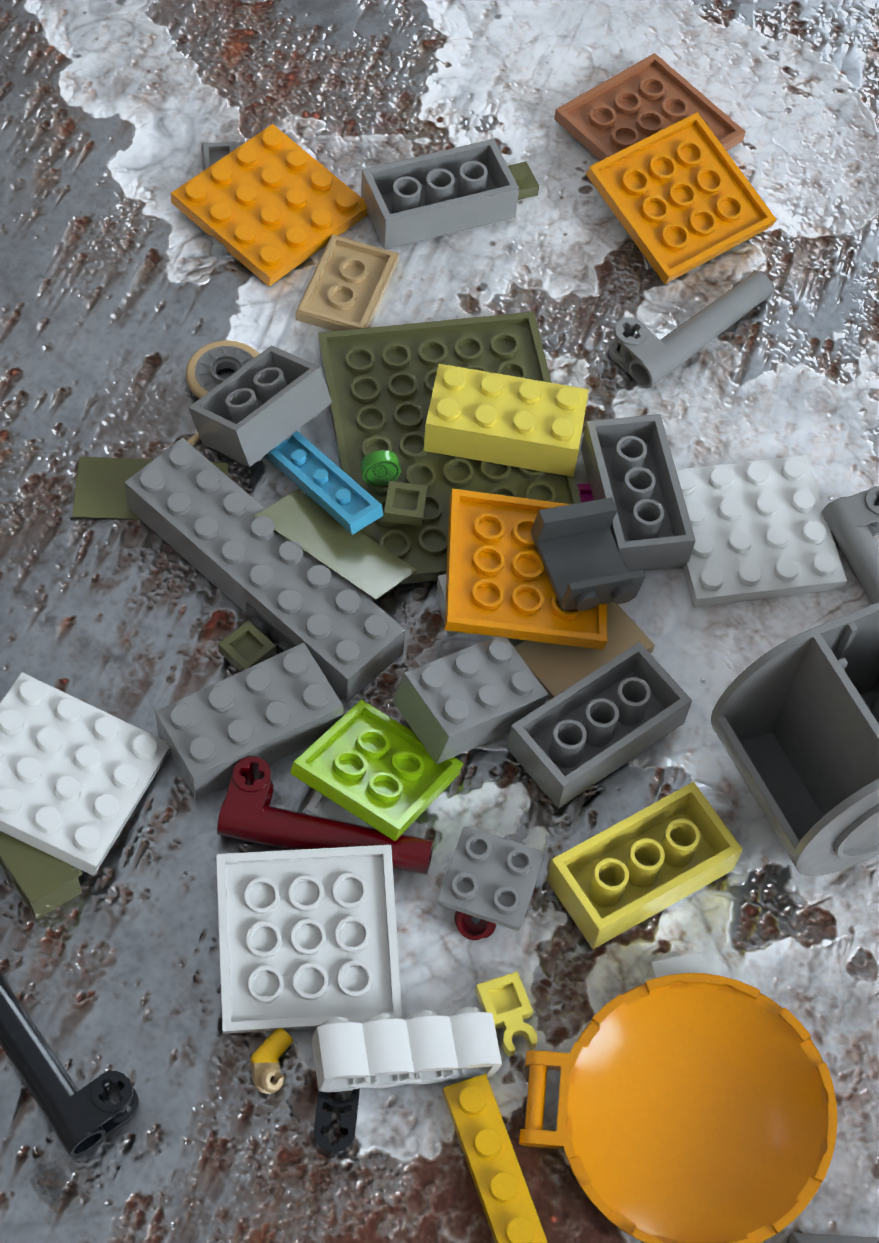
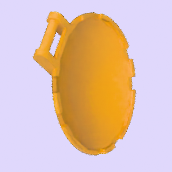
(691, 1111)

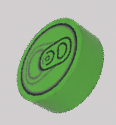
(380, 468)

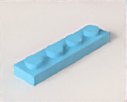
(325, 483)

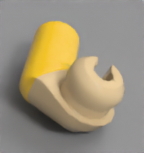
(265, 1062)

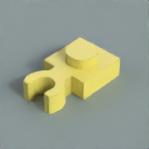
(510, 1006)

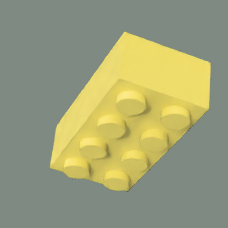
(505, 420)
(643, 864)

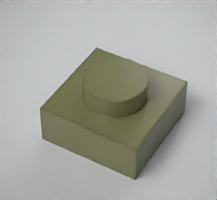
(525, 180)
(405, 503)
(246, 647)

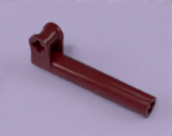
(249, 817)

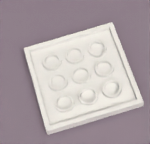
(757, 532)
(70, 772)
(307, 937)

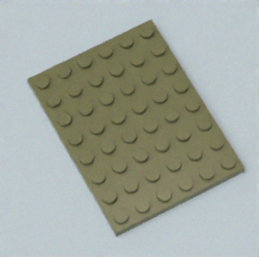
(382, 400)

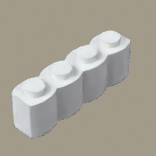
(403, 1051)

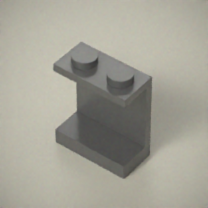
(583, 555)

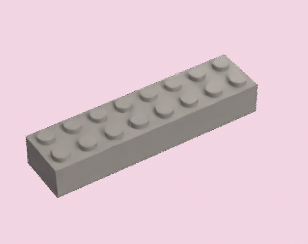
(242, 555)

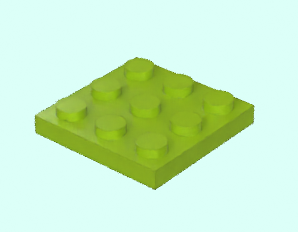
(375, 770)

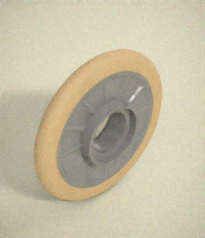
(210, 359)

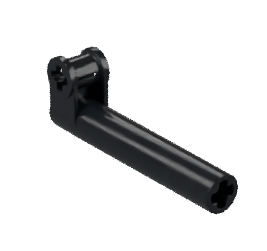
(76, 1115)

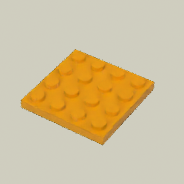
(680, 197)
(270, 204)
(499, 579)

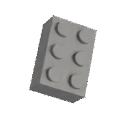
(260, 405)
(468, 697)

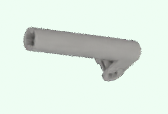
(651, 358)
(853, 526)

